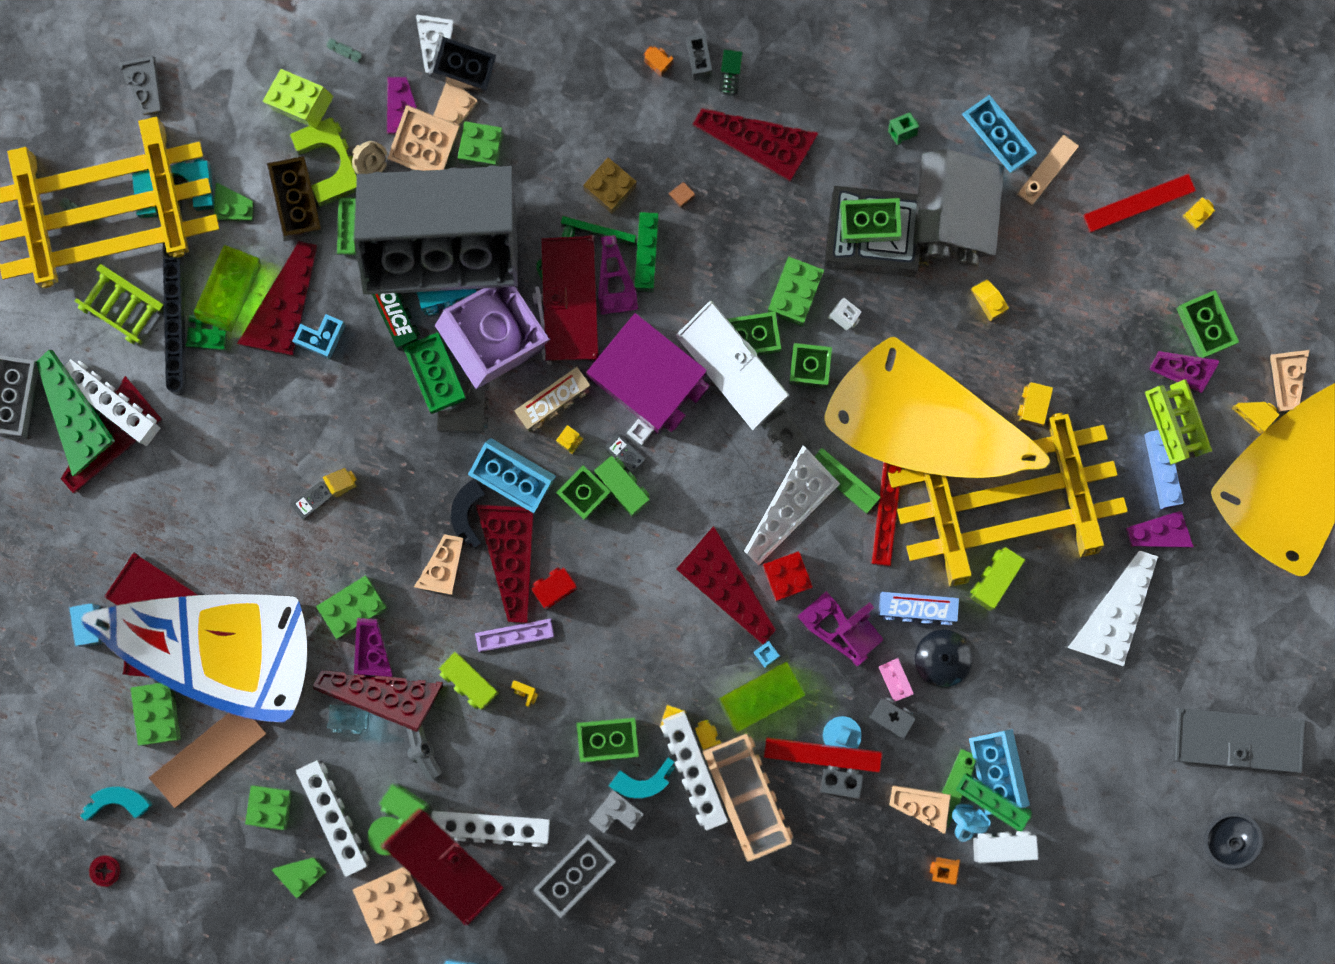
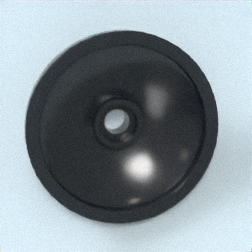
(933, 668)
(1227, 831)

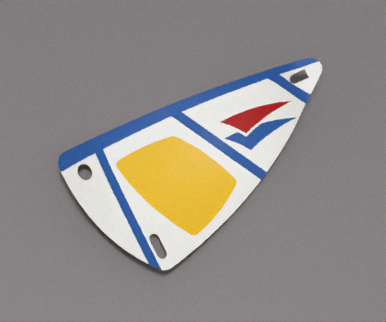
(226, 672)

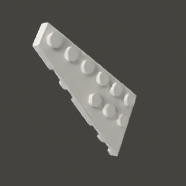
(798, 496)
(1114, 621)

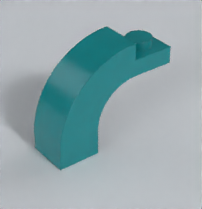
(641, 789)
(128, 797)

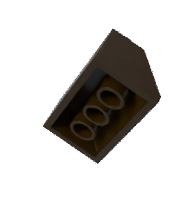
(293, 198)

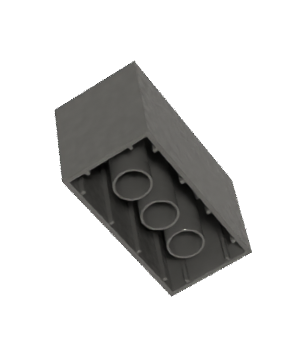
(436, 230)

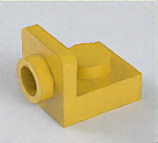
(1199, 212)
(522, 689)

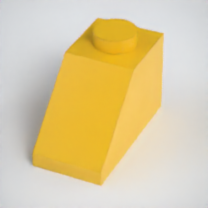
(990, 299)
(1257, 414)
(340, 481)

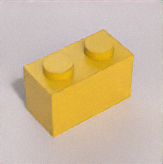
(1035, 404)

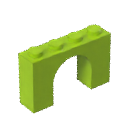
(328, 135)

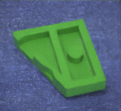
(231, 205)
(300, 875)

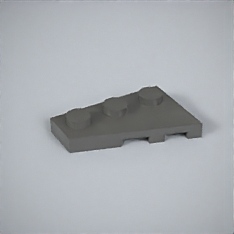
(143, 80)

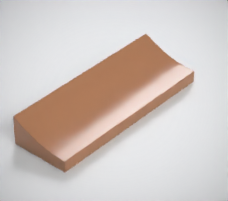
(206, 757)

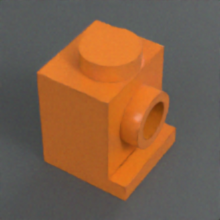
(658, 60)
(946, 876)

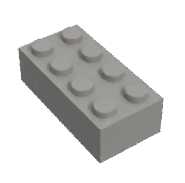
(17, 395)
(574, 875)

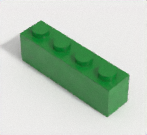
(646, 252)

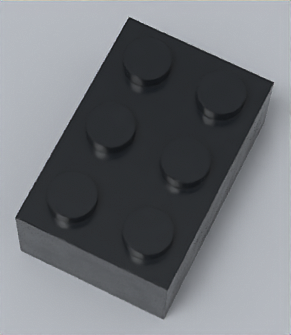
(462, 65)

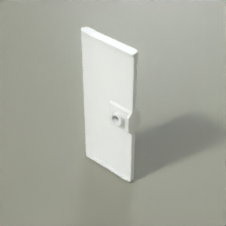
(732, 365)

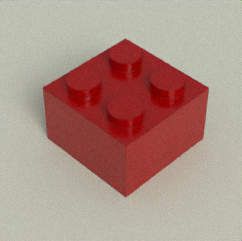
(787, 576)
(554, 587)

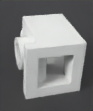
(845, 314)

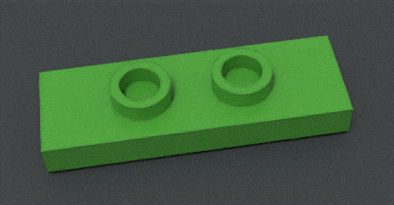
(346, 223)

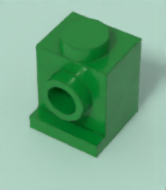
(903, 128)

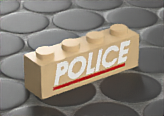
(552, 399)

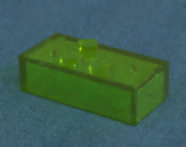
(227, 288)
(760, 697)

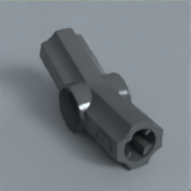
(422, 753)

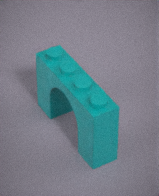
(191, 172)

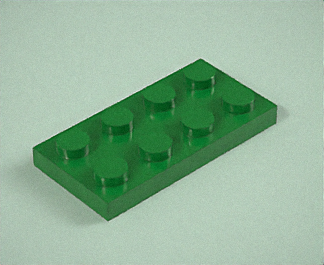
(434, 373)

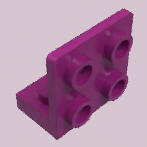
(860, 633)

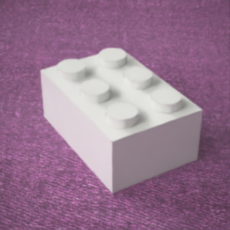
(1005, 847)

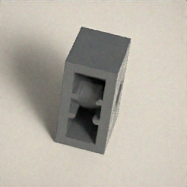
(699, 56)
(898, 727)

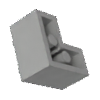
(615, 807)

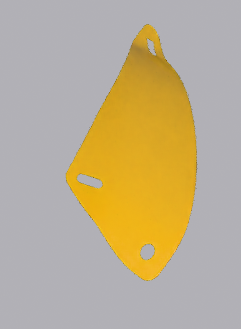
(924, 419)
(1286, 486)

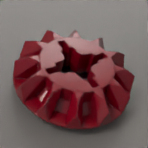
(98, 877)

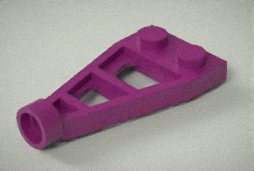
(617, 301)
(816, 612)

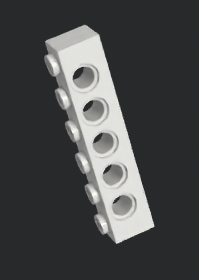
(143, 432)
(306, 775)
(707, 818)
(540, 827)

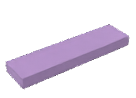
(514, 635)

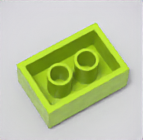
(298, 98)
(996, 578)
(467, 681)

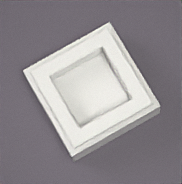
(640, 432)

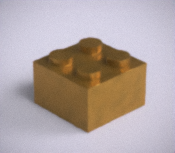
(610, 185)

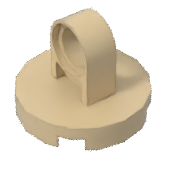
(369, 158)

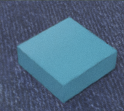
(766, 654)

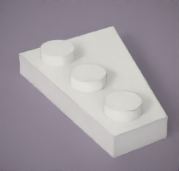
(430, 32)

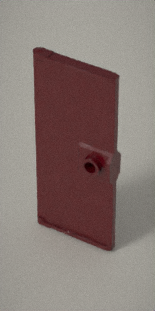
(569, 298)
(144, 582)
(442, 866)

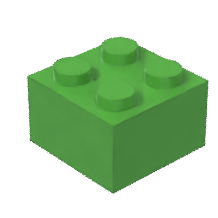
(480, 144)
(810, 365)
(583, 493)
(268, 807)

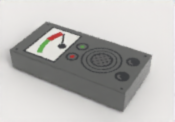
(625, 452)
(311, 500)

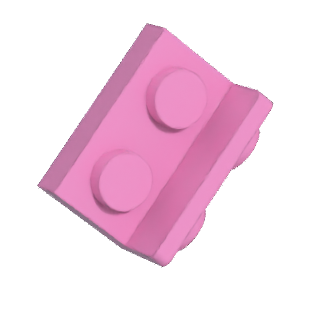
(895, 680)

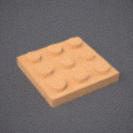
(423, 141)
(391, 904)

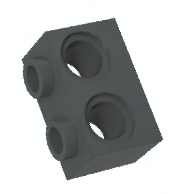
(840, 787)

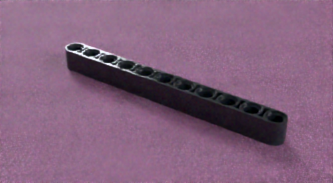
(172, 319)

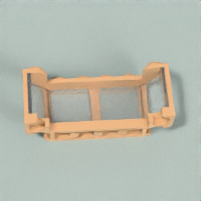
(747, 797)

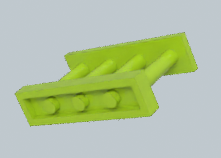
(136, 297)
(1167, 424)

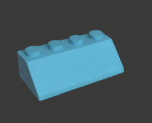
(1000, 134)
(512, 475)
(999, 765)

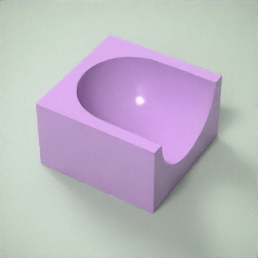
(491, 333)

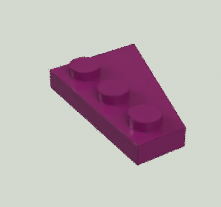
(1182, 367)
(1161, 532)
(370, 650)

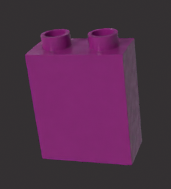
(648, 375)

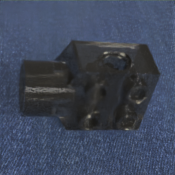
(781, 423)

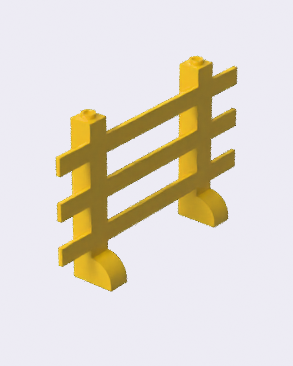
(164, 196)
(1072, 478)

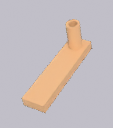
(1047, 170)

